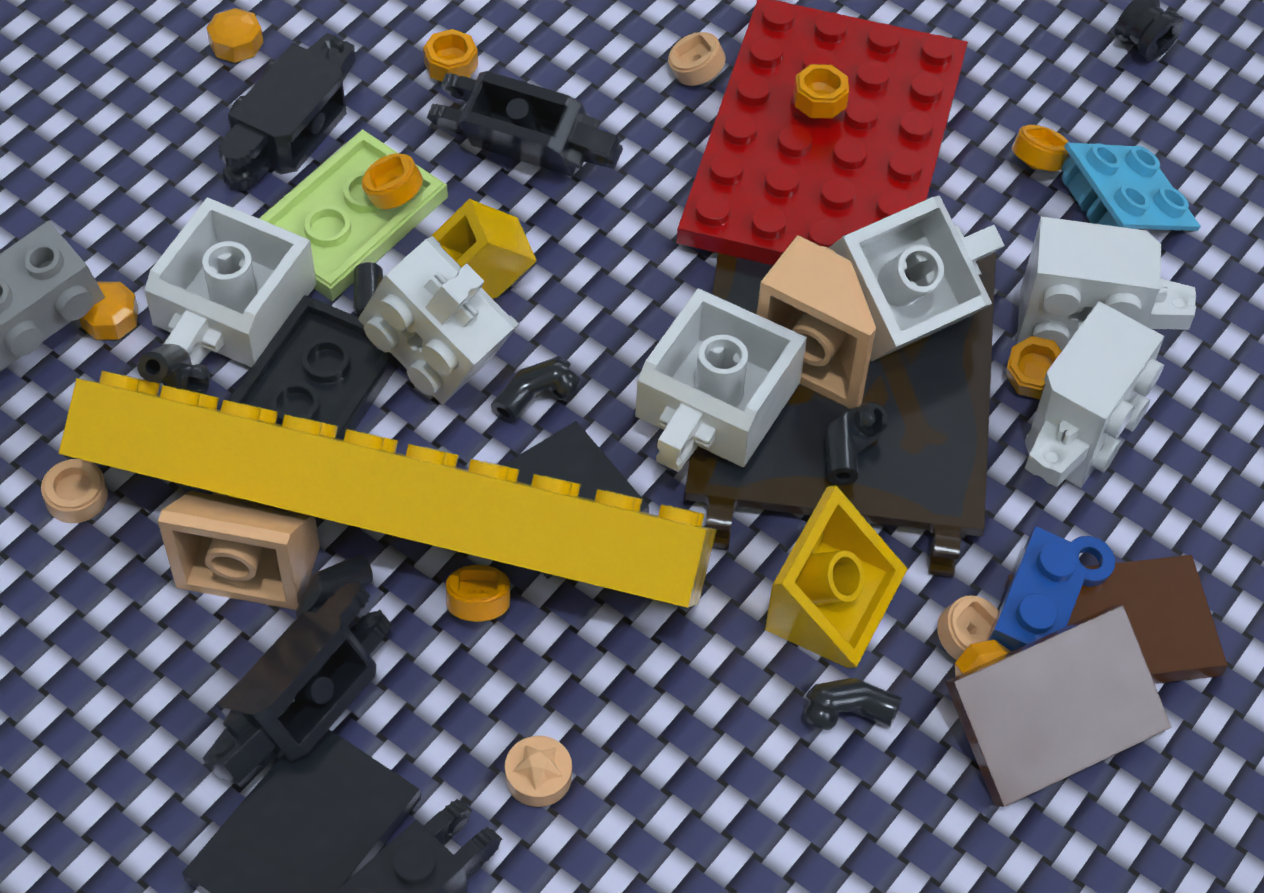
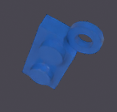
(1047, 586)

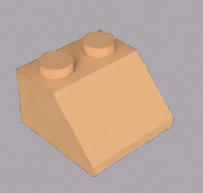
(822, 299)
(239, 548)

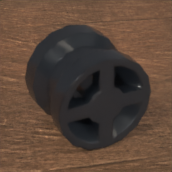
(1149, 28)

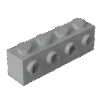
(41, 291)

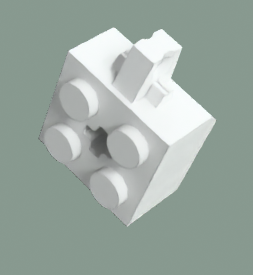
(937, 260)
(1089, 263)
(228, 283)
(436, 320)
(717, 380)
(1092, 396)

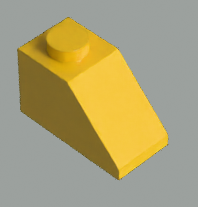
(488, 243)

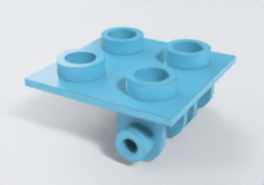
(1124, 188)

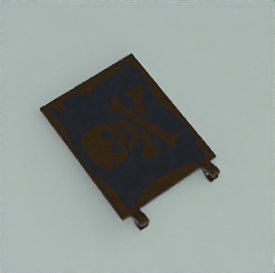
(919, 471)

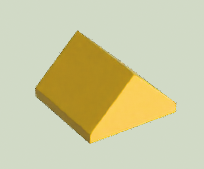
(834, 583)

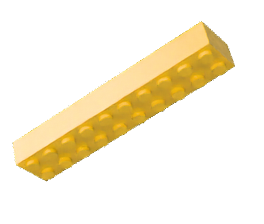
(387, 492)

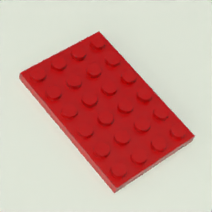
(790, 175)

